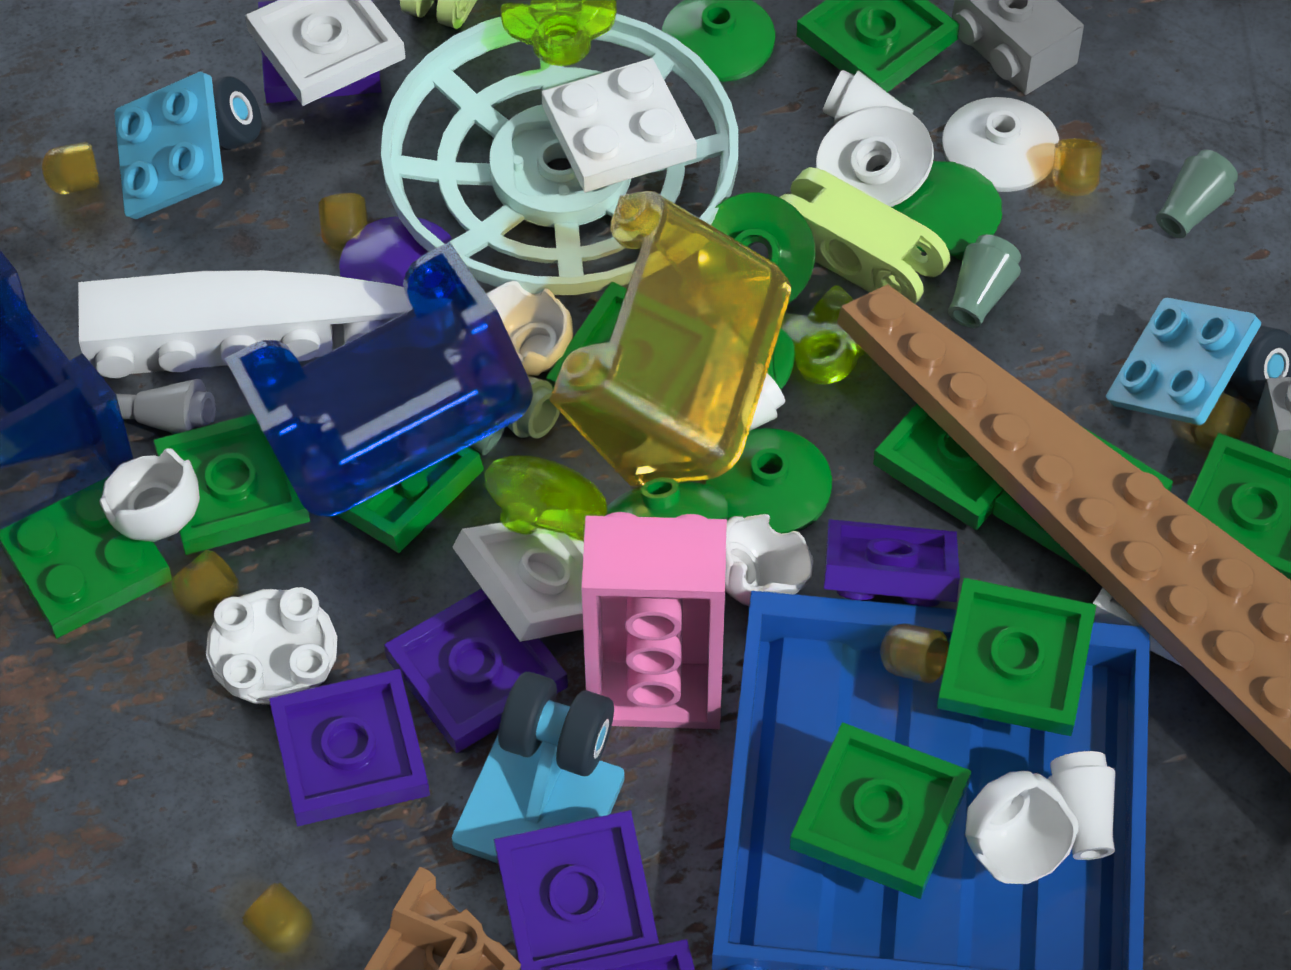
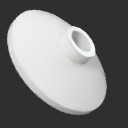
(874, 139)
(1002, 141)

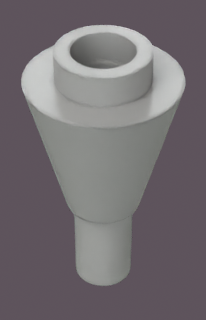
(171, 407)

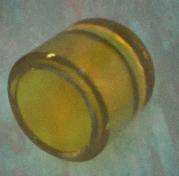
(1077, 166)
(70, 168)
(341, 218)
(1226, 417)
(204, 584)
(914, 652)
(279, 919)

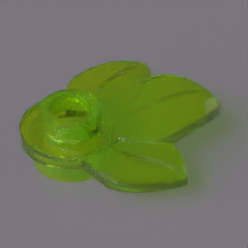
(559, 28)
(821, 346)

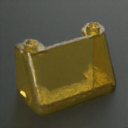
(685, 351)

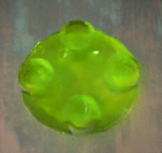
(543, 495)

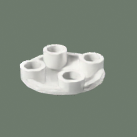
(271, 644)

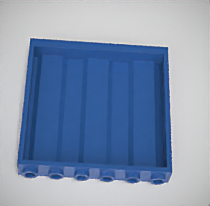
(820, 666)

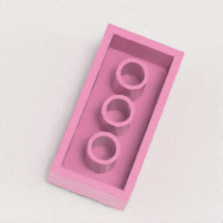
(655, 617)

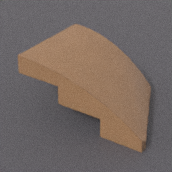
(435, 936)

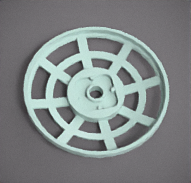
(525, 147)

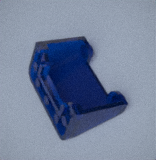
(391, 395)

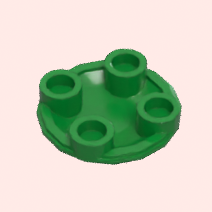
(955, 205)

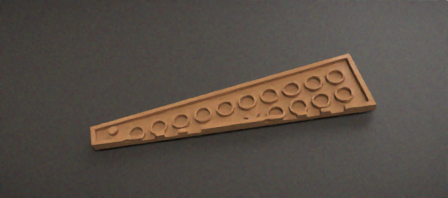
(1157, 556)

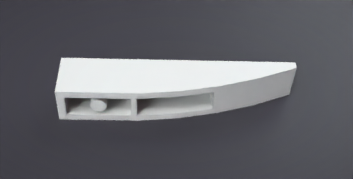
(209, 315)

